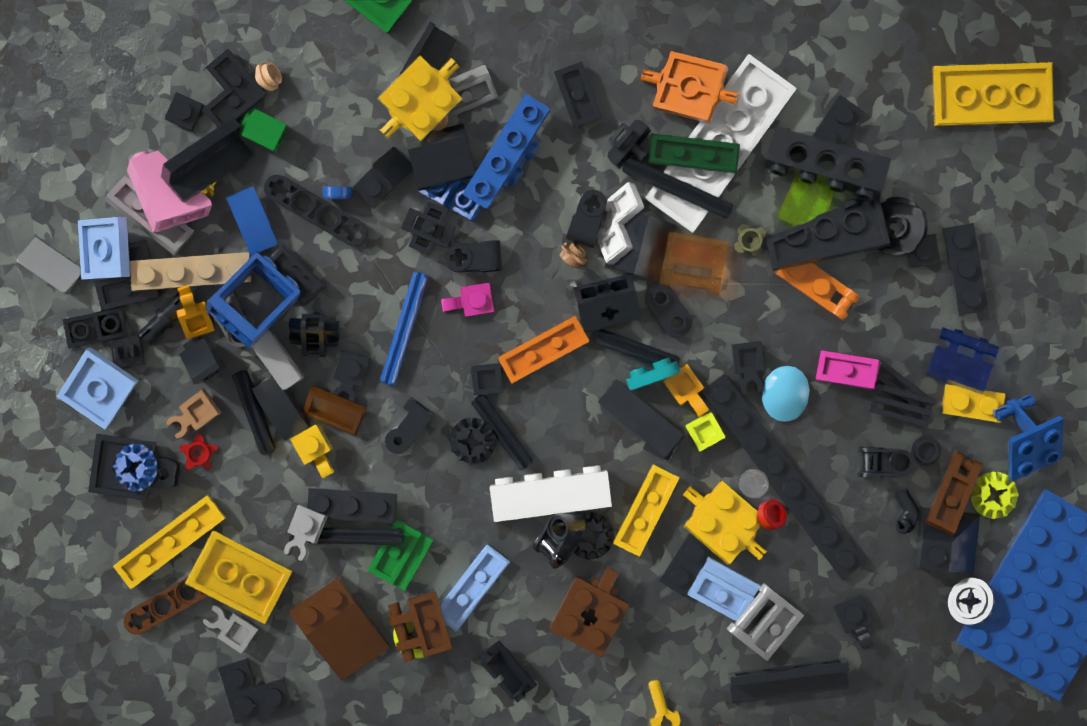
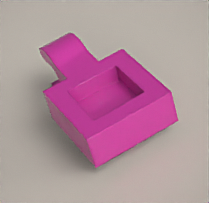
(473, 299)

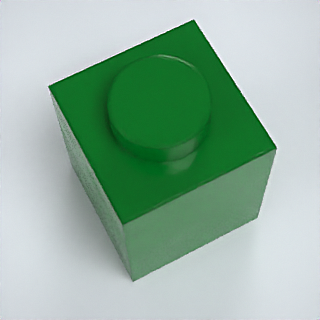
(264, 130)

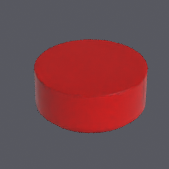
(772, 514)

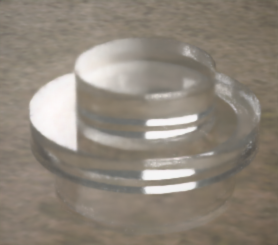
(753, 483)

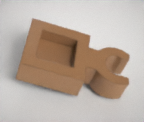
(196, 412)

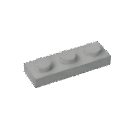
(125, 200)

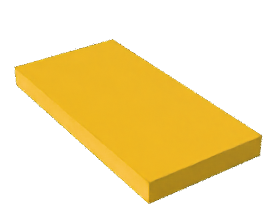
(993, 94)

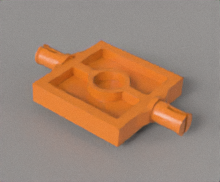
(690, 87)

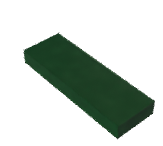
(693, 153)

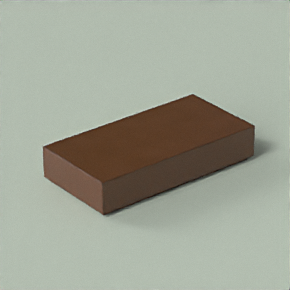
(334, 410)

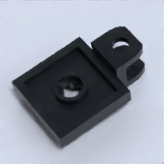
(103, 473)

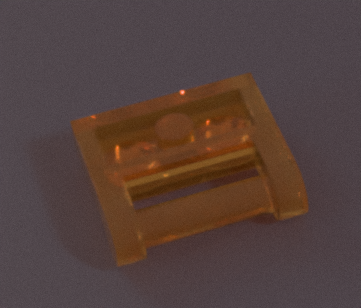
(694, 252)

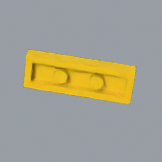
(646, 510)

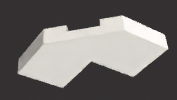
(620, 209)

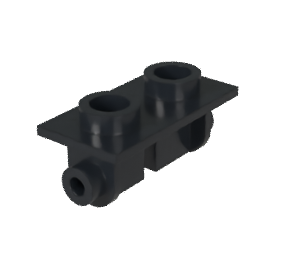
(499, 661)

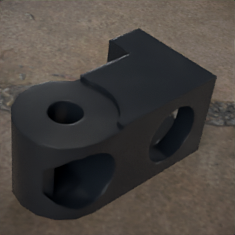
(404, 435)

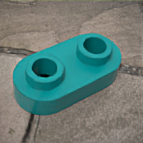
(662, 370)

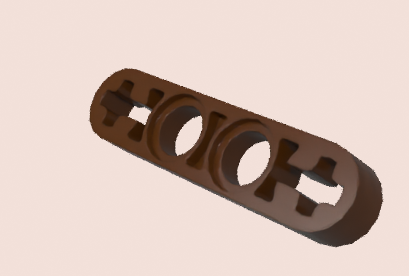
(177, 601)

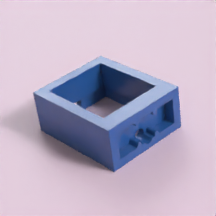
(232, 319)

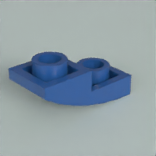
(452, 197)
(252, 220)

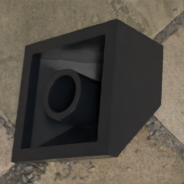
(945, 552)

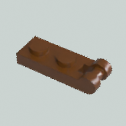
(953, 493)

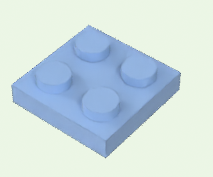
(104, 248)
(97, 388)

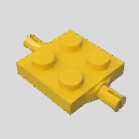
(420, 98)
(724, 522)

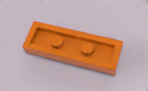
(543, 349)

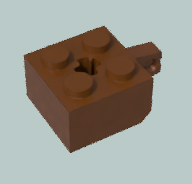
(607, 608)

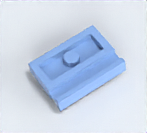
(723, 589)

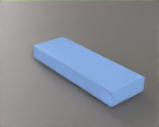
(473, 586)

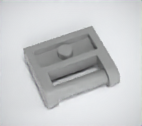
(771, 628)

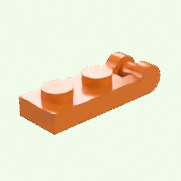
(820, 287)

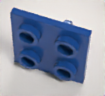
(1036, 445)

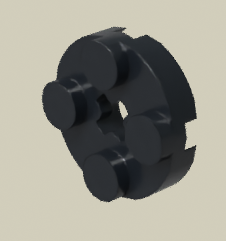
(914, 224)

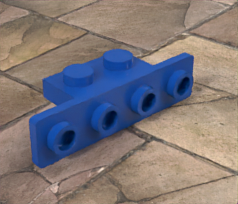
(509, 153)

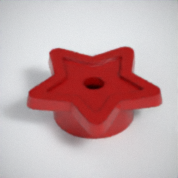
(190, 452)

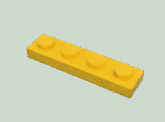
(169, 541)

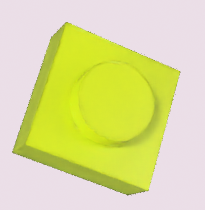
(705, 431)

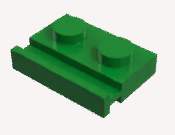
(399, 562)

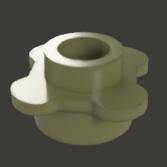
(757, 236)

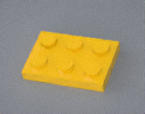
(238, 577)

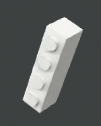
(550, 495)

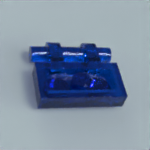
(958, 368)

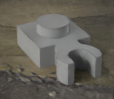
(306, 528)
(235, 632)

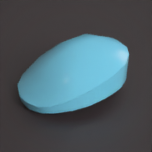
(785, 393)

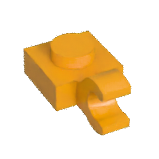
(193, 316)
(685, 387)

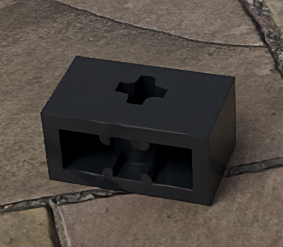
(607, 303)

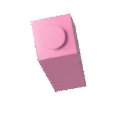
(158, 201)

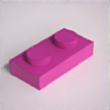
(848, 370)

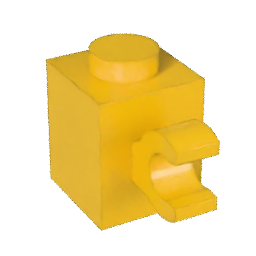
(313, 445)

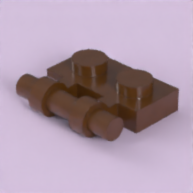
(428, 622)

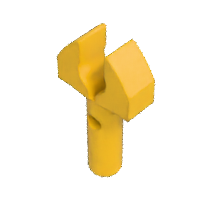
(661, 706)

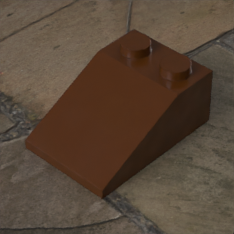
(339, 628)

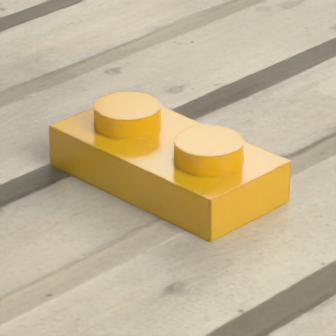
(970, 404)

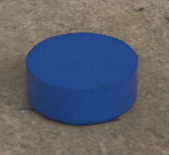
(337, 192)

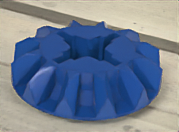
(145, 472)

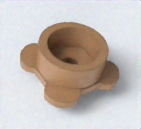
(573, 254)

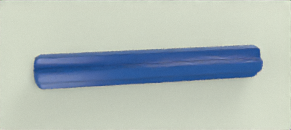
(404, 328)

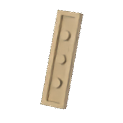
(184, 271)

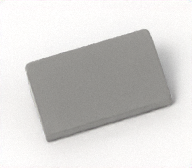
(474, 88)
(50, 265)
(278, 360)

